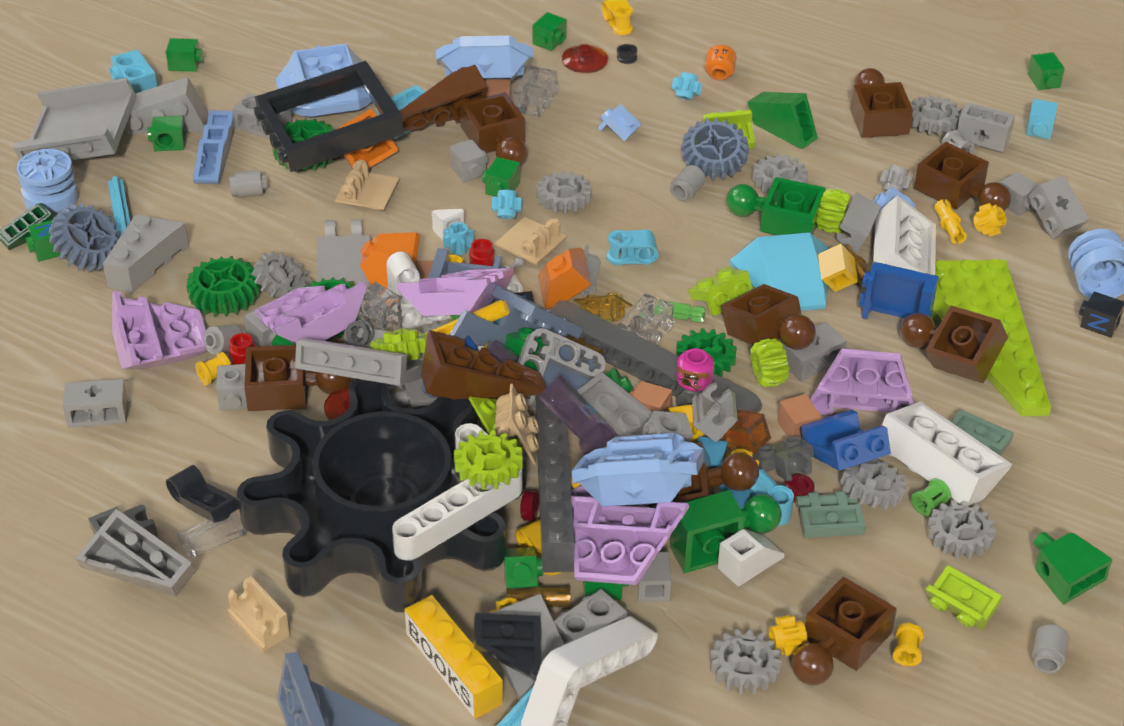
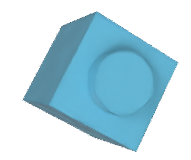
(1041, 119)

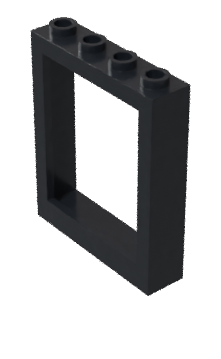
(335, 142)

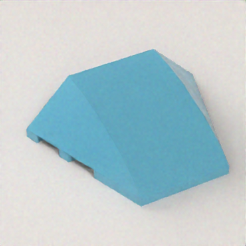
(786, 264)

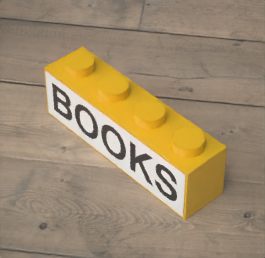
(454, 657)

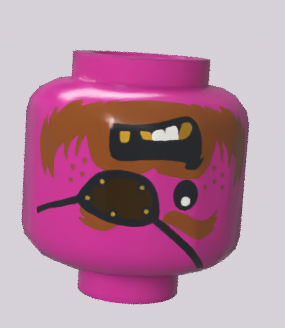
(695, 370)

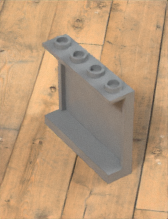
(81, 119)
(357, 361)

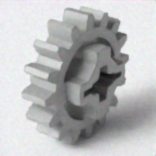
(935, 114)
(779, 166)
(565, 191)
(279, 274)
(874, 484)
(961, 529)
(745, 661)

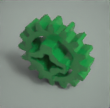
(721, 350)

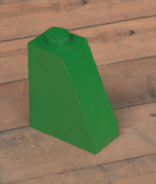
(784, 116)

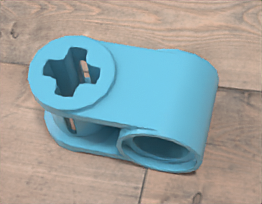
(633, 246)

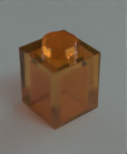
(748, 432)

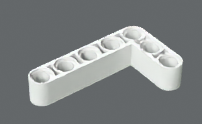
(402, 269)
(451, 510)
(582, 663)

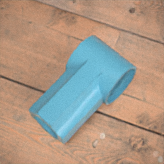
(780, 493)

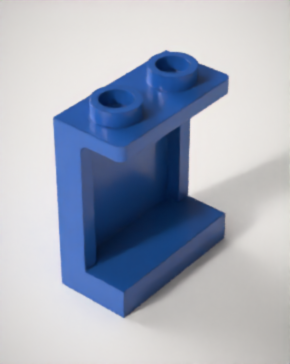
(897, 291)
(842, 443)

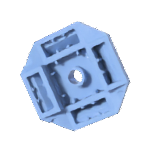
(493, 55)
(318, 61)
(639, 469)

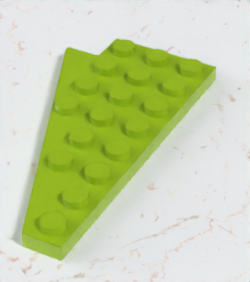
(989, 290)

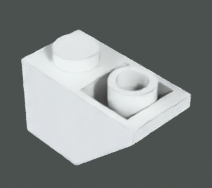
(746, 556)

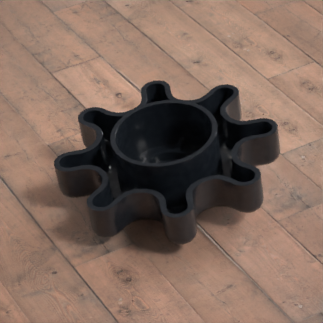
(353, 482)

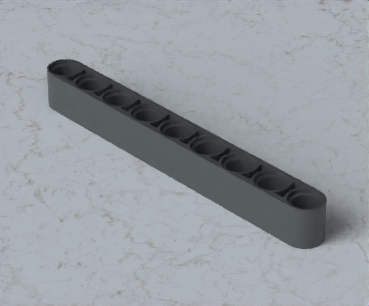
(642, 357)

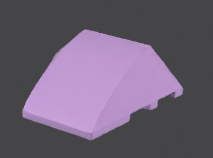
(455, 291)
(313, 312)
(155, 334)
(864, 383)
(620, 541)

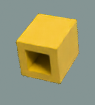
(837, 267)

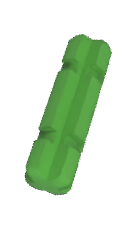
(684, 312)

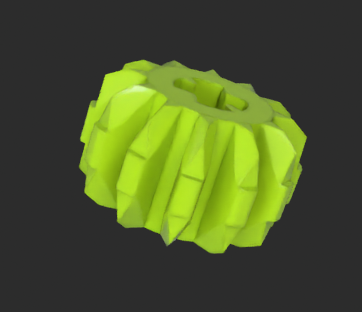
(832, 210)
(769, 362)

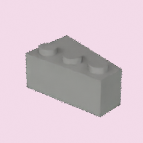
(170, 99)
(143, 249)
(135, 556)

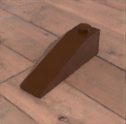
(443, 100)
(462, 372)

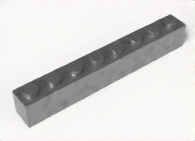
(554, 492)

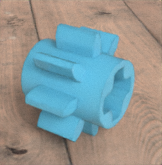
(686, 86)
(506, 204)
(458, 238)

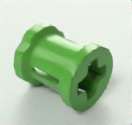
(931, 497)

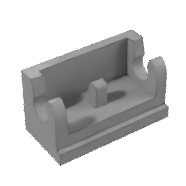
(858, 221)
(712, 414)

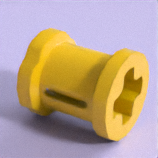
(208, 370)
(908, 646)

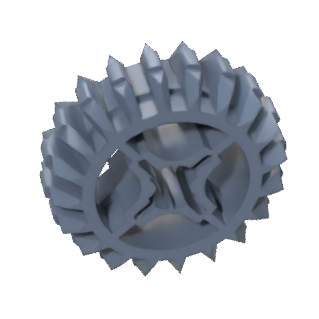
(710, 143)
(83, 236)

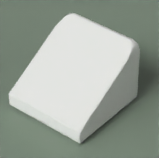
(444, 218)

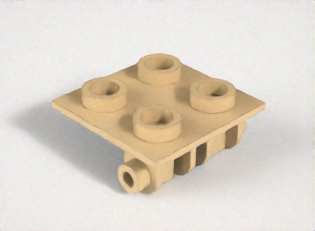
(366, 188)
(532, 239)
(515, 420)

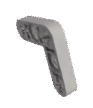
(550, 354)

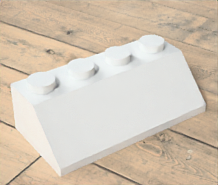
(905, 237)
(945, 452)

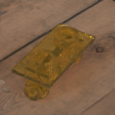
(608, 306)

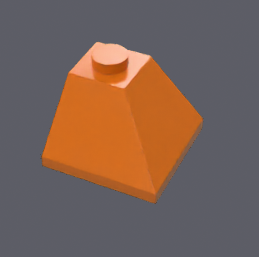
(371, 154)
(377, 252)
(564, 277)

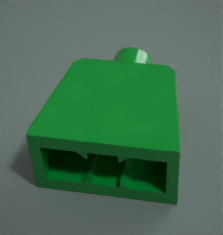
(1070, 565)

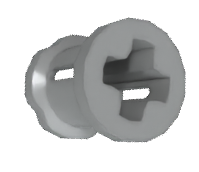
(958, 141)

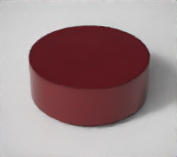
(800, 485)
(529, 506)

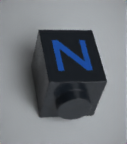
(1101, 314)

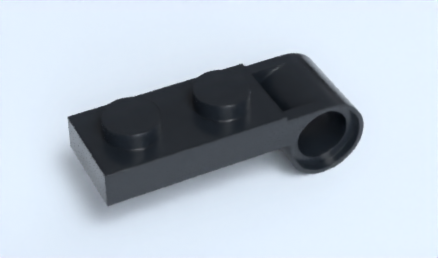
(192, 491)

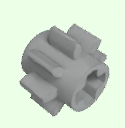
(896, 178)

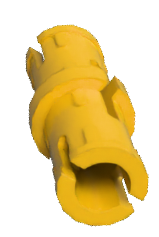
(950, 221)

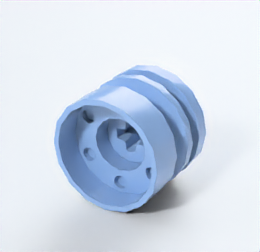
(47, 179)
(1098, 262)

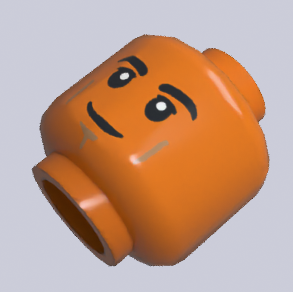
(720, 62)

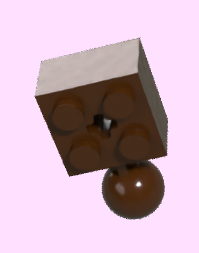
(880, 106)
(495, 125)
(957, 176)
(768, 315)
(962, 343)
(275, 382)
(737, 472)
(842, 625)

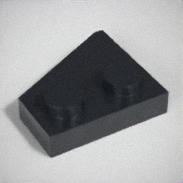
(510, 640)

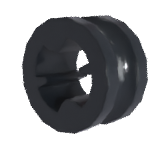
(627, 53)

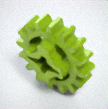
(402, 341)
(488, 459)

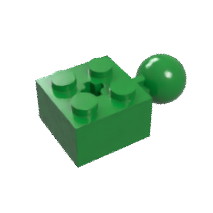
(788, 209)
(715, 519)

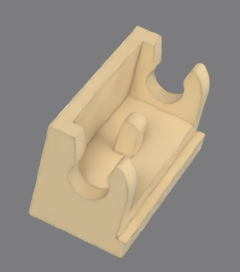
(258, 615)

